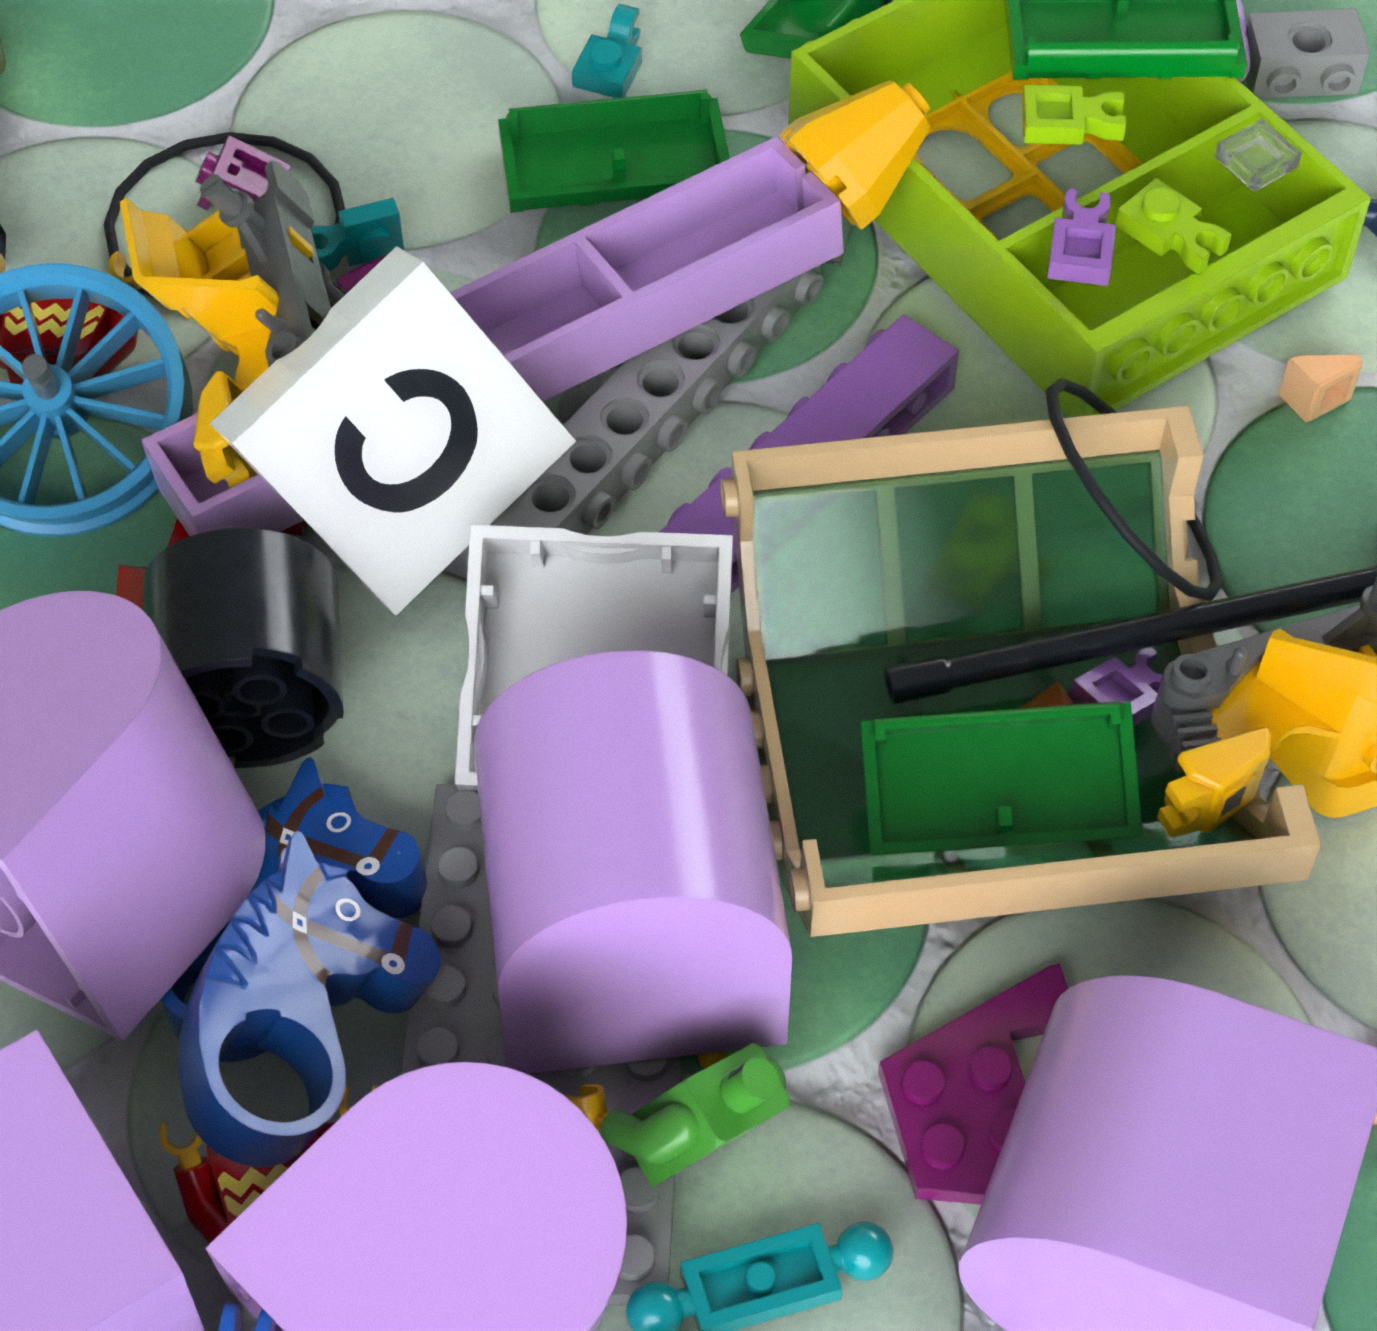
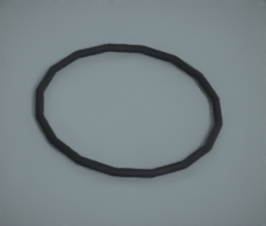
(206, 141)
(1111, 512)

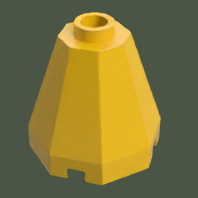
(862, 145)

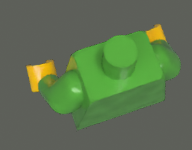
(695, 1116)

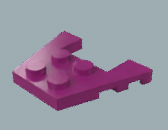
(961, 1089)

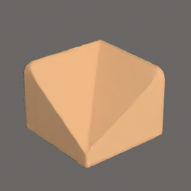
(1319, 383)

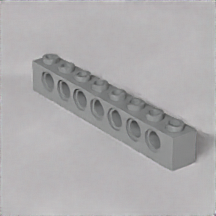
(650, 407)

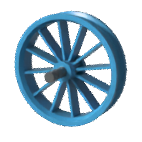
(60, 399)

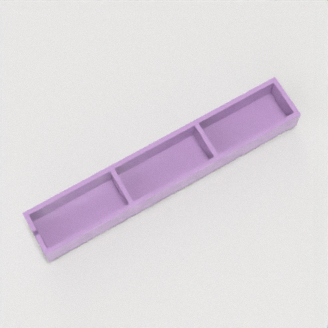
(590, 301)

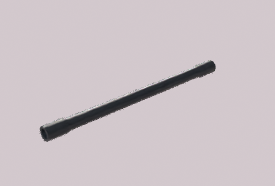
(942, 674)

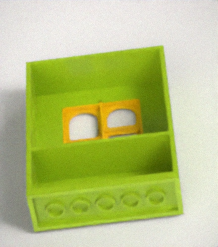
(1155, 311)

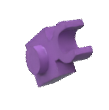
(1082, 242)
(1117, 682)

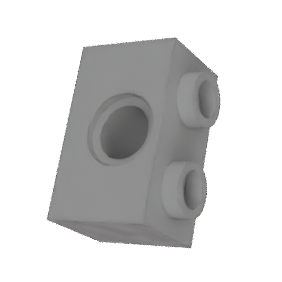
(1306, 53)

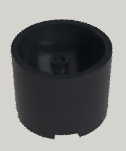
(254, 638)

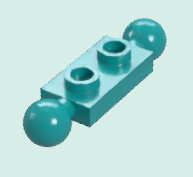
(762, 1279)

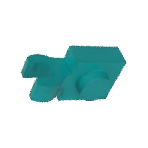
(612, 62)
(361, 235)

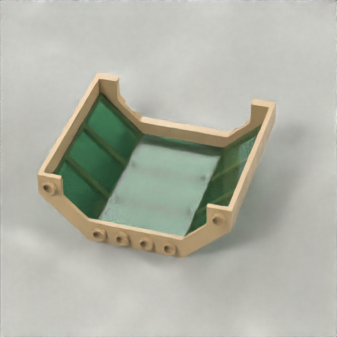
(949, 550)

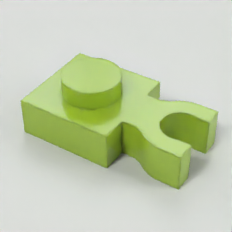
(1063, 115)
(1169, 220)

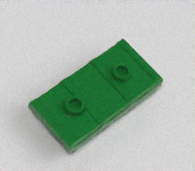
(791, 23)
(1124, 39)
(608, 148)
(1001, 778)

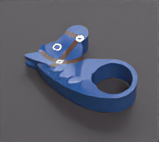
(378, 859)
(271, 980)

